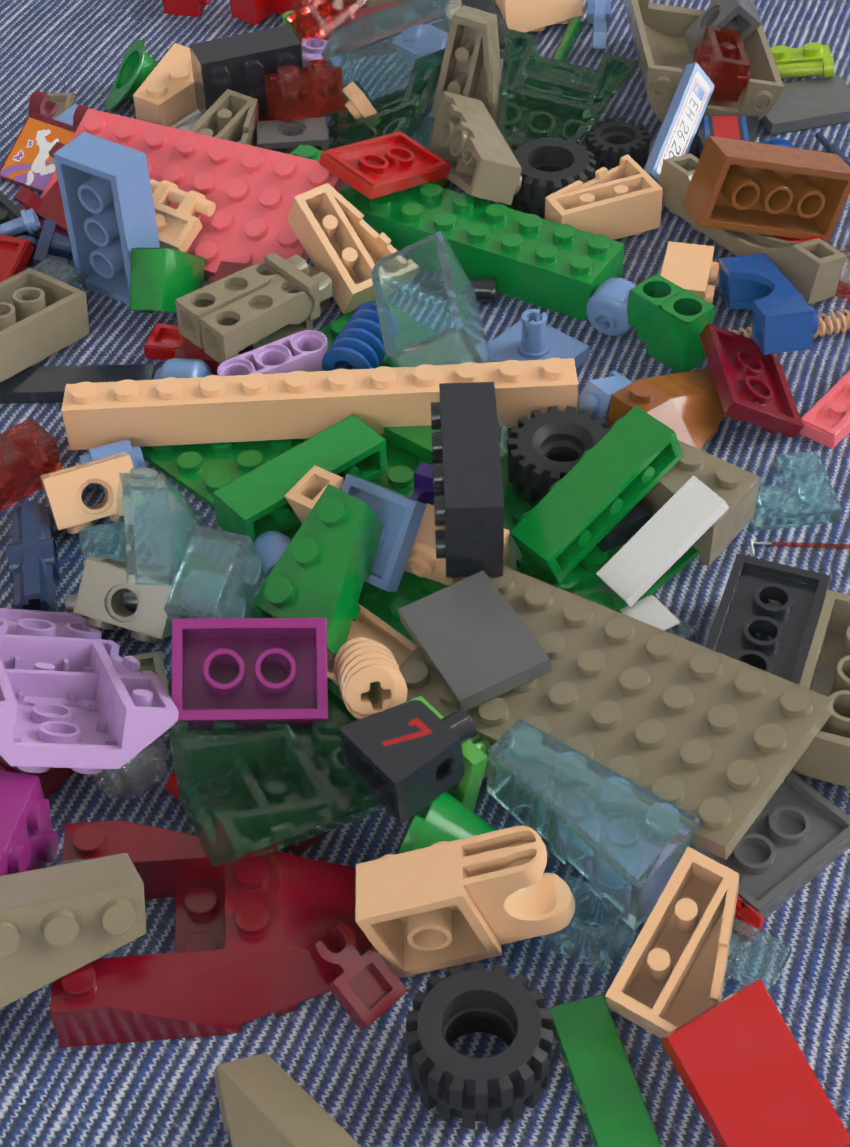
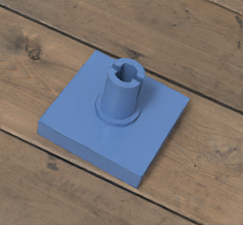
(536, 341)
(401, 523)

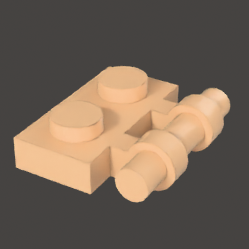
(178, 226)

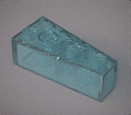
(591, 817)

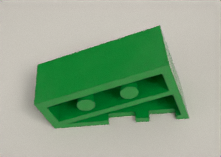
(325, 566)

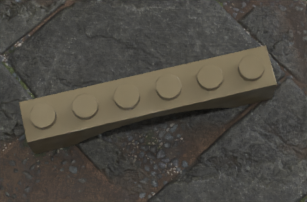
(809, 265)

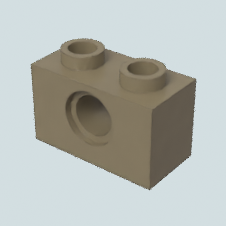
(102, 601)

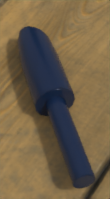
(834, 149)

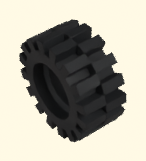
(617, 139)

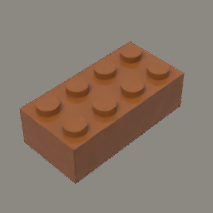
(767, 189)

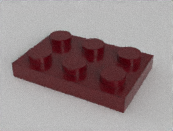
(749, 382)

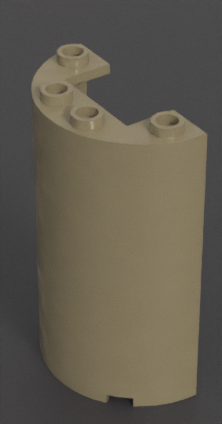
(665, 53)

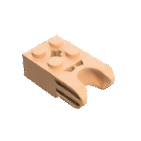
(460, 900)

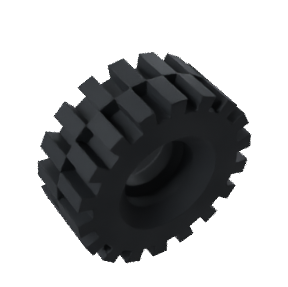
(545, 439)

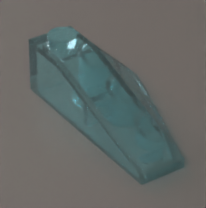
(153, 527)

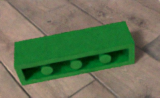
(597, 493)
(258, 500)

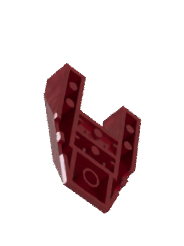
(236, 940)

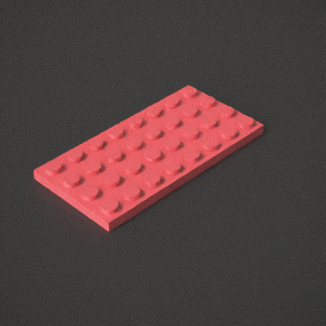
(245, 182)

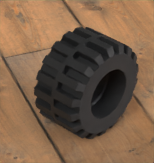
(548, 167)
(479, 1086)

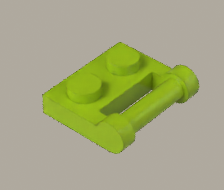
(804, 61)

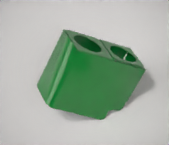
(161, 277)
(669, 322)

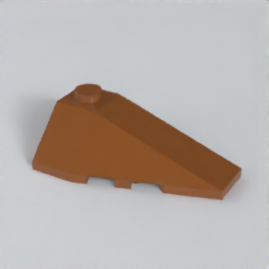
(679, 400)

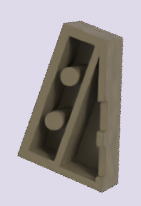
(472, 60)
(230, 118)
(728, 481)

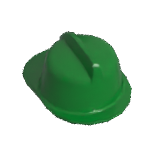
(131, 74)

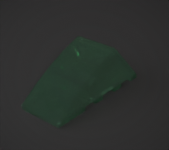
(550, 95)
(396, 111)
(264, 785)

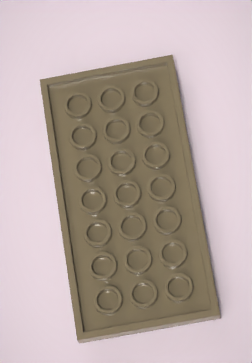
(648, 707)

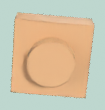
(358, 103)

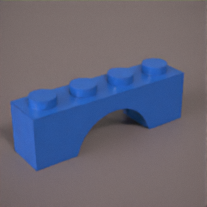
(780, 314)

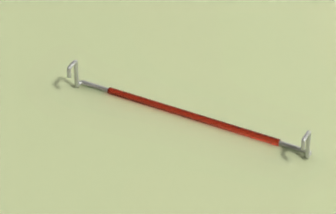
(795, 544)

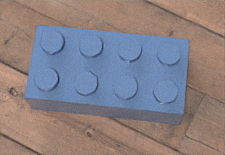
(106, 210)

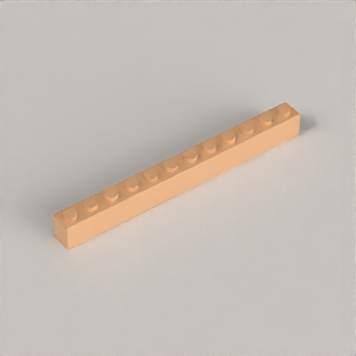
(299, 402)

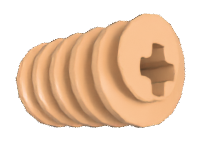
(368, 677)

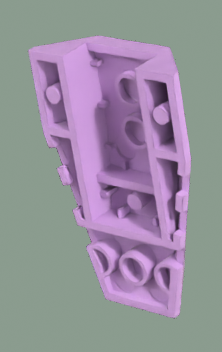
(73, 696)

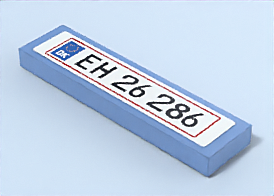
(681, 118)

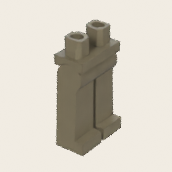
(251, 305)

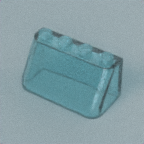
(384, 45)
(428, 307)

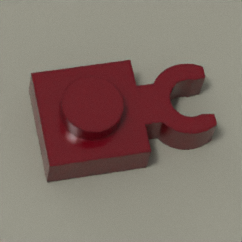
(363, 980)

